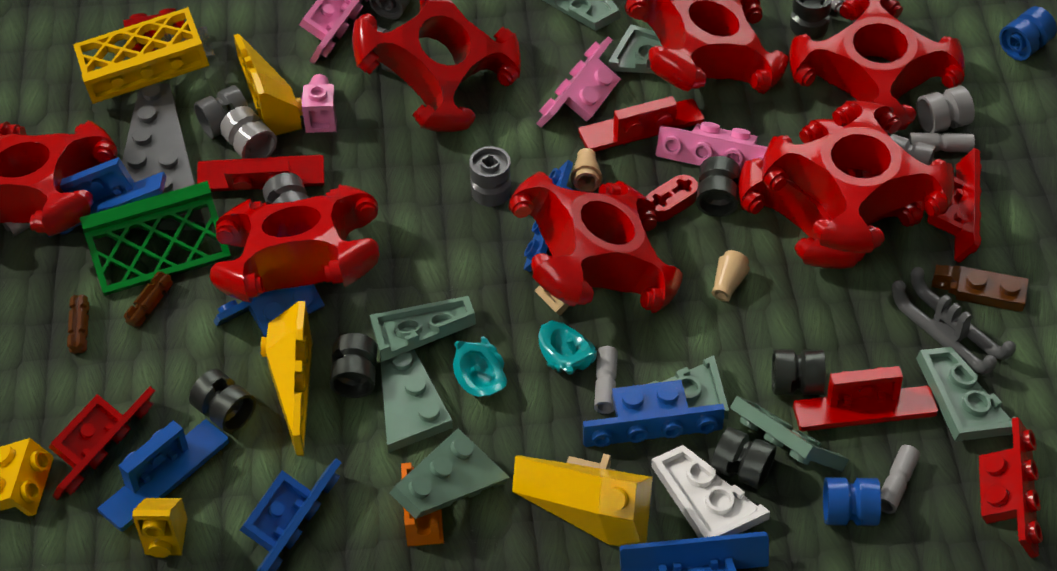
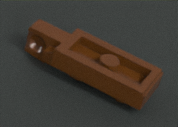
(982, 286)

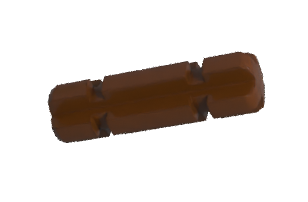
(148, 299)
(78, 324)

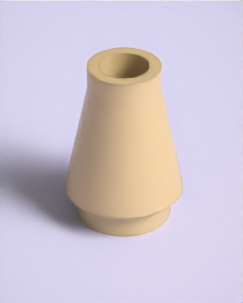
(586, 171)
(730, 272)

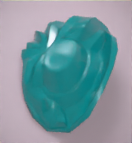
(565, 347)
(479, 368)

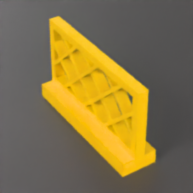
(143, 67)

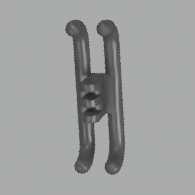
(949, 324)

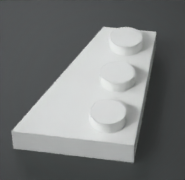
(704, 497)

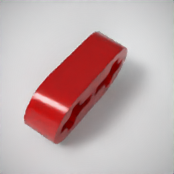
(673, 200)

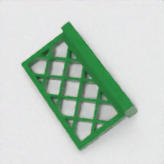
(145, 212)

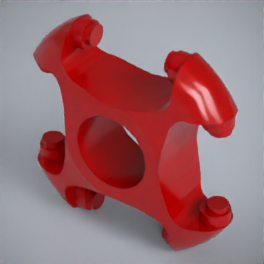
(879, 35)
(708, 42)
(431, 80)
(34, 169)
(853, 200)
(805, 210)
(595, 242)
(296, 243)

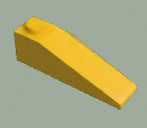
(269, 91)
(289, 362)
(596, 500)

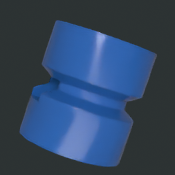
(1028, 33)
(851, 501)

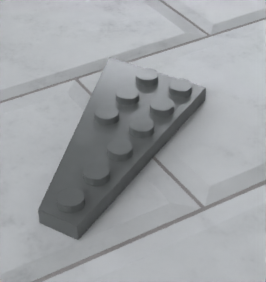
(158, 146)

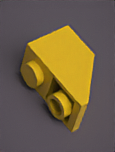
(161, 526)

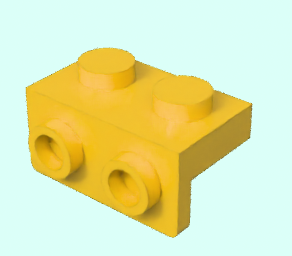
(23, 475)

